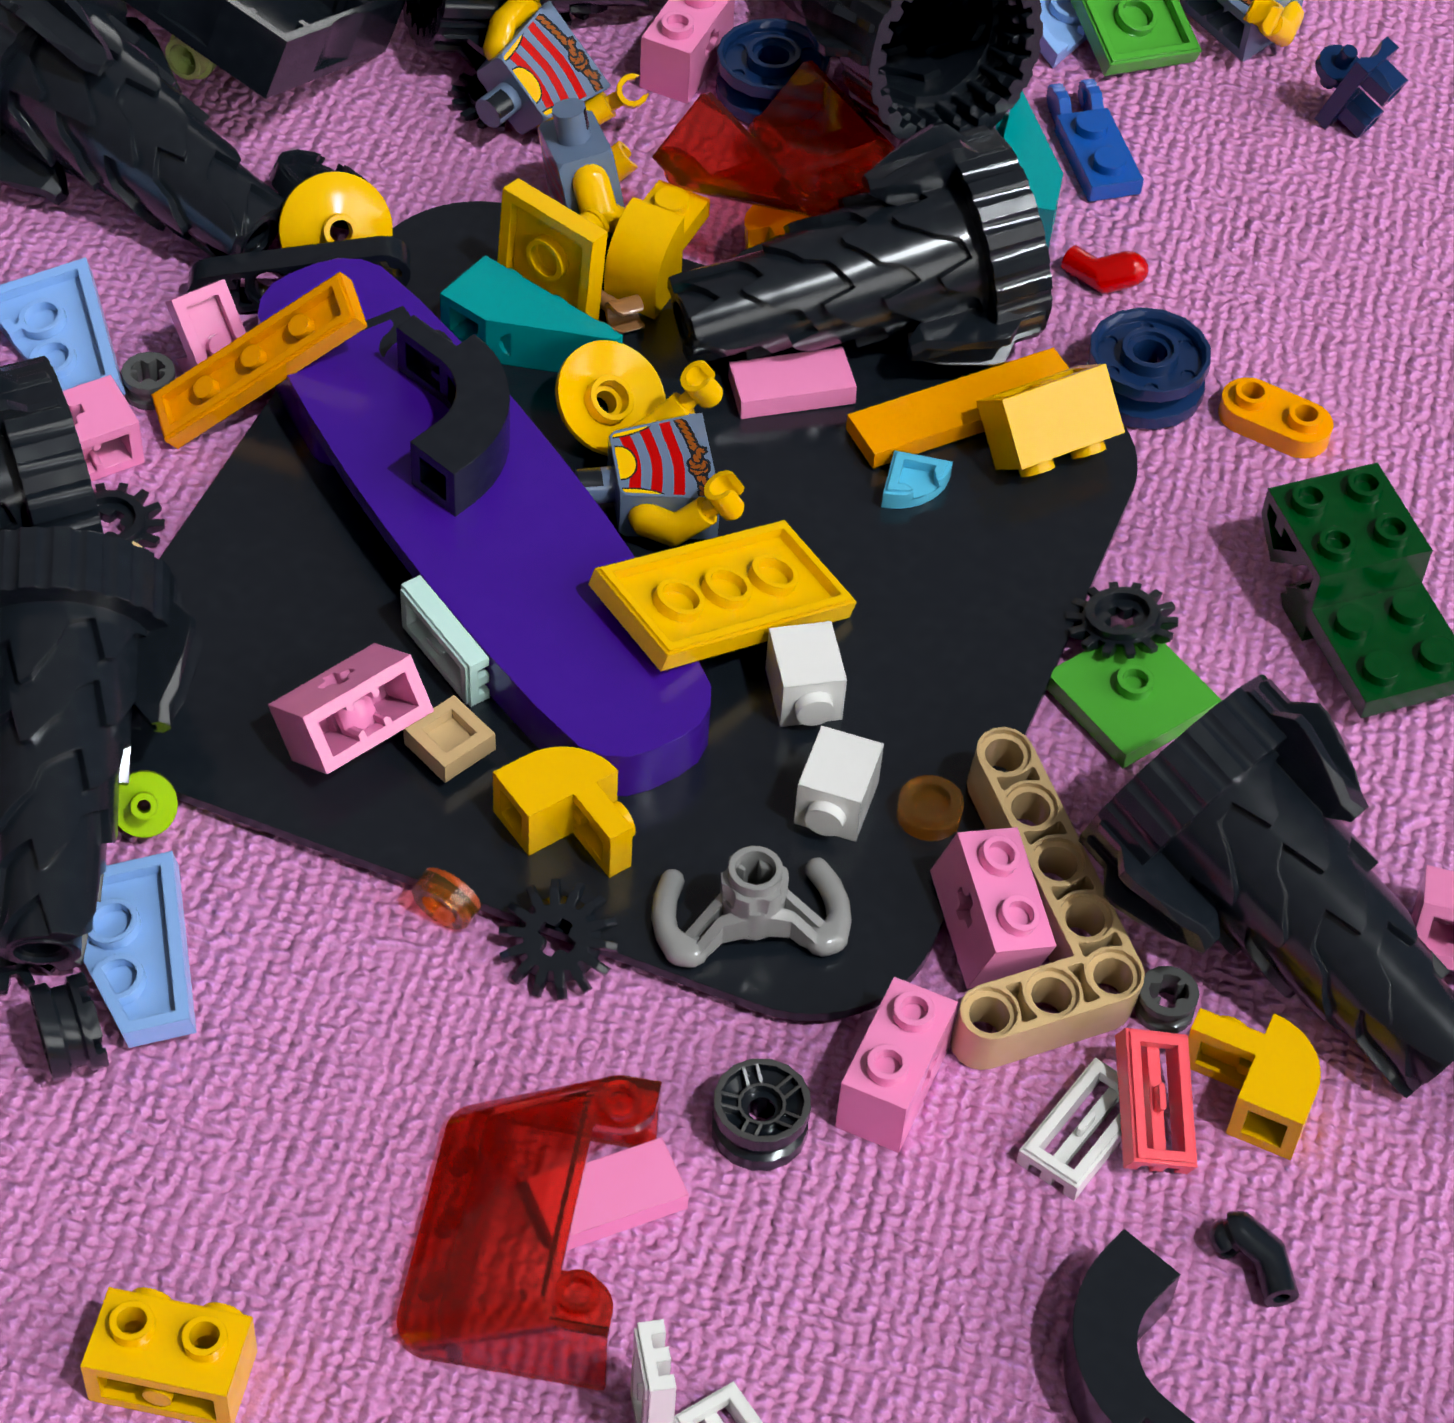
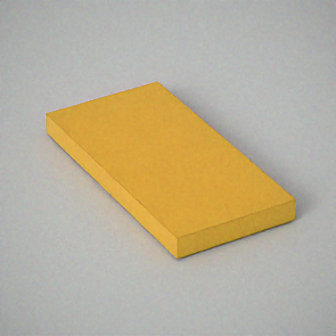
(720, 593)

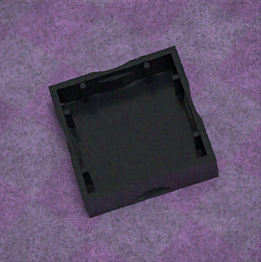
(278, 41)

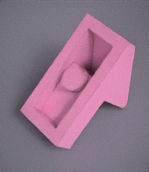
(205, 322)

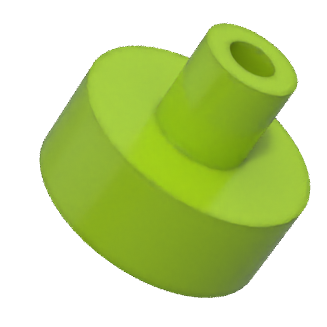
(161, 796)

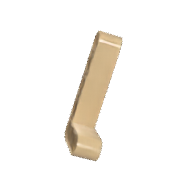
(1075, 901)

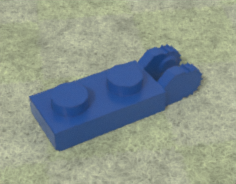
(1093, 143)

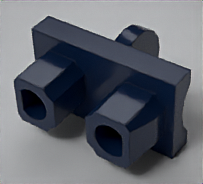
(1352, 77)

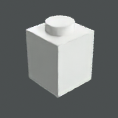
(805, 674)
(838, 783)

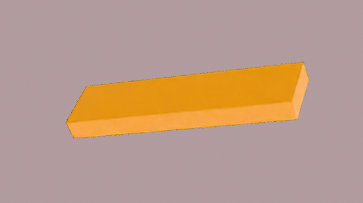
(259, 360)
(942, 411)

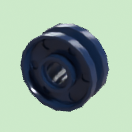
(759, 61)
(1153, 365)

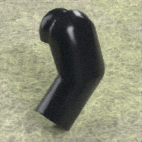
(1263, 1248)

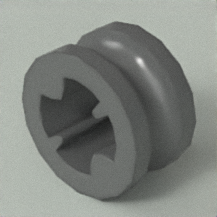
(141, 377)
(1174, 982)

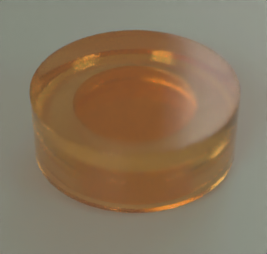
(930, 808)
(446, 898)

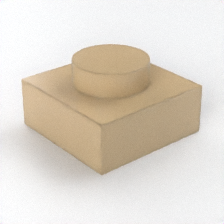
(450, 739)

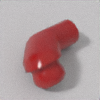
(1106, 273)

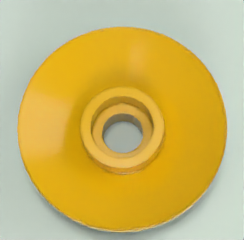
(330, 198)
(615, 375)

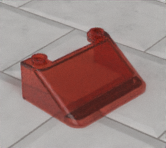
(790, 158)
(498, 1229)

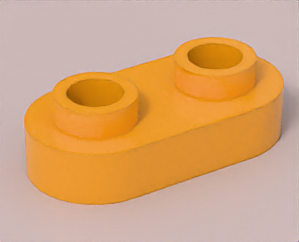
(1275, 417)

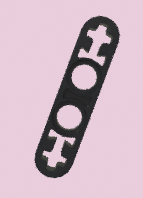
(291, 259)

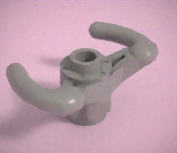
(753, 906)

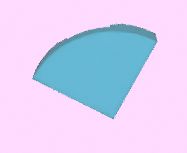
(914, 480)

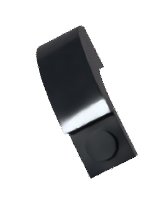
(470, 444)
(1114, 1308)

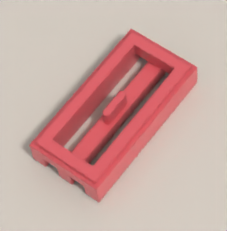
(1144, 1100)

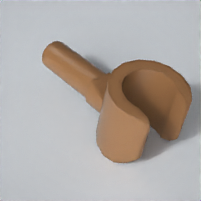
(622, 312)

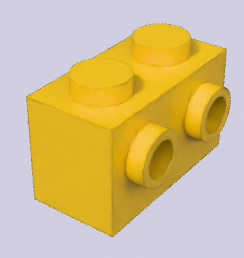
(1051, 418)
(169, 1356)

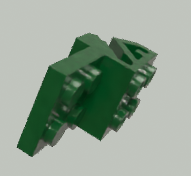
(1365, 587)

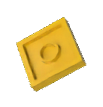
(554, 245)

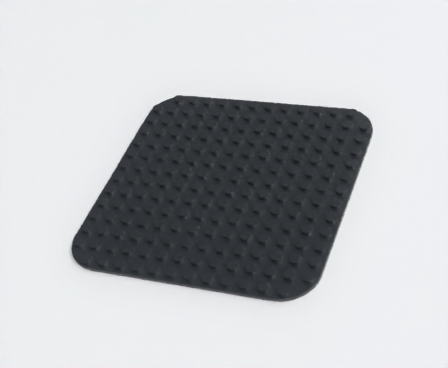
(944, 644)

